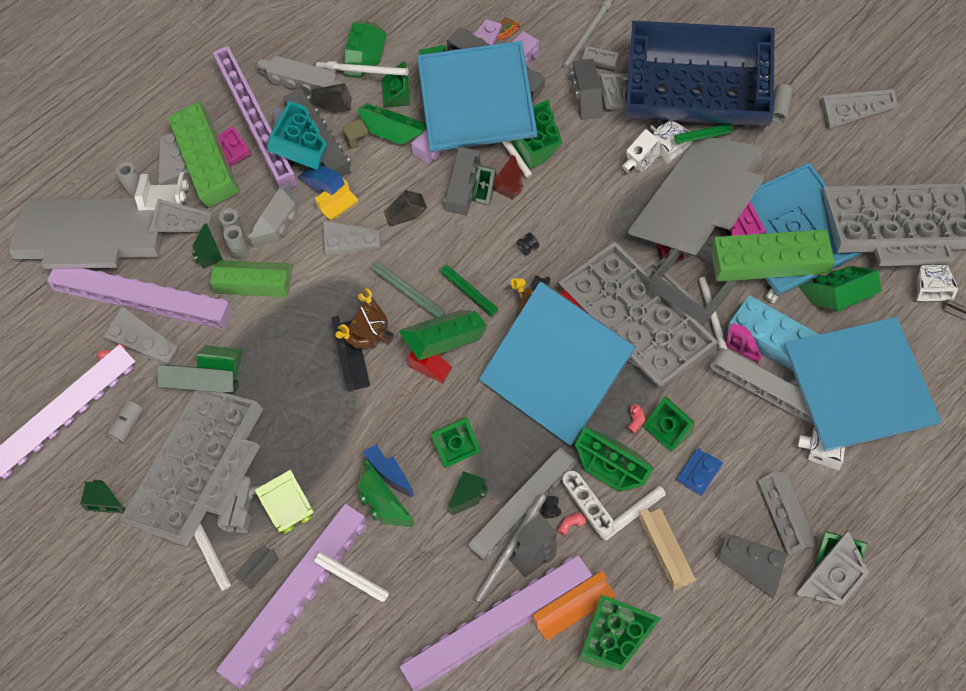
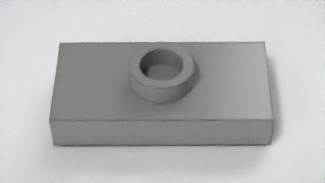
(601, 57)

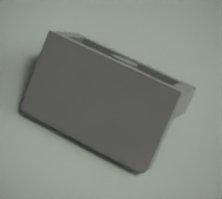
(257, 567)

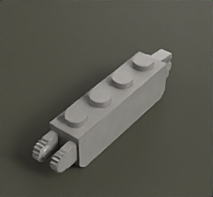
(296, 74)

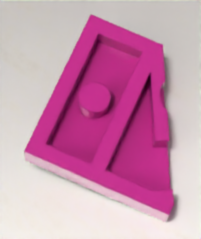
(742, 342)

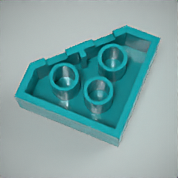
(297, 137)

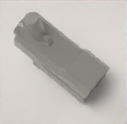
(237, 510)

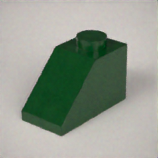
(205, 248)
(467, 493)
(99, 498)

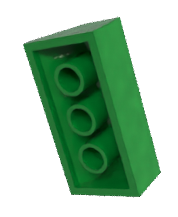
(443, 333)

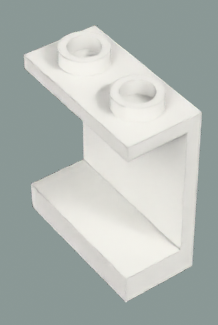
(147, 194)

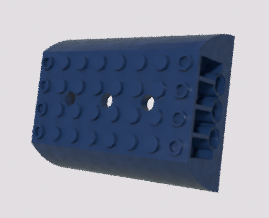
(704, 59)

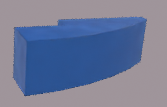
(322, 179)
(388, 470)

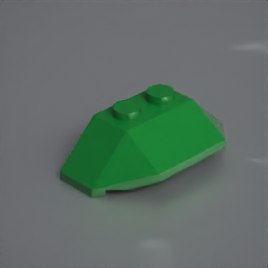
(364, 46)
(390, 124)
(612, 461)
(381, 499)

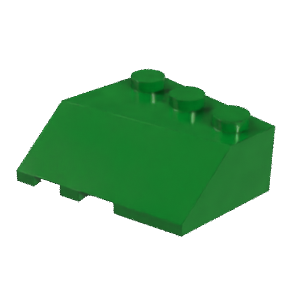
(540, 148)
(842, 287)
(615, 633)

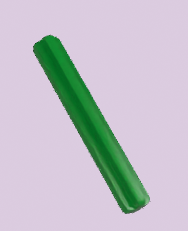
(703, 133)
(469, 290)

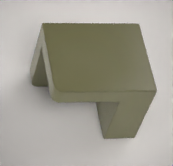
(353, 131)

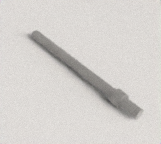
(604, 7)
(531, 513)

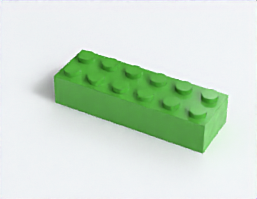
(203, 154)
(772, 255)

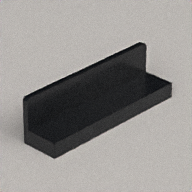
(351, 360)

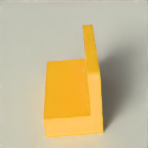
(336, 204)

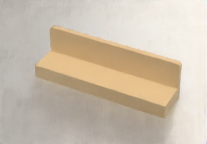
(666, 548)

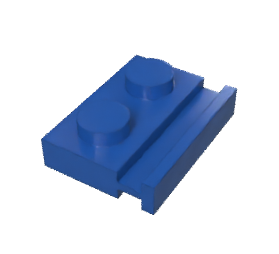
(699, 472)

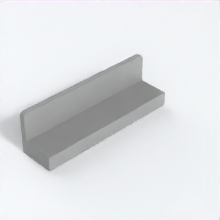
(787, 512)

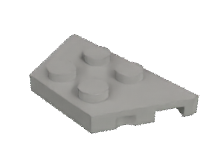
(836, 574)

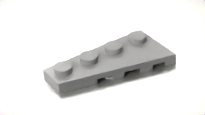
(855, 106)
(140, 338)

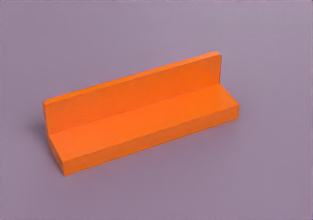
(572, 606)

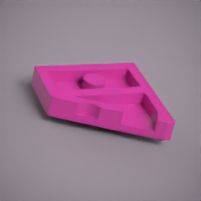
(233, 146)
(748, 223)

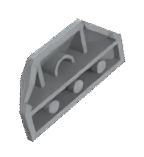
(275, 218)

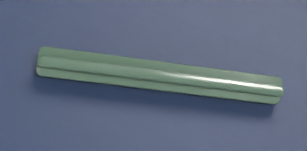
(407, 289)

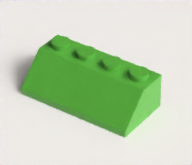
(251, 278)

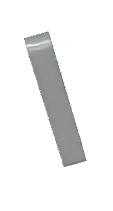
(761, 383)
(514, 511)

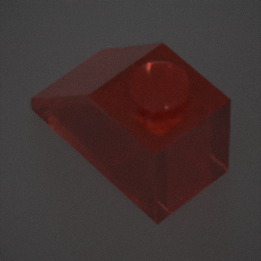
(509, 179)

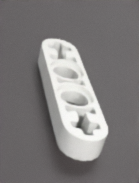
(586, 504)

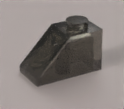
(332, 98)
(405, 208)

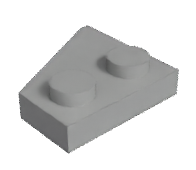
(613, 89)

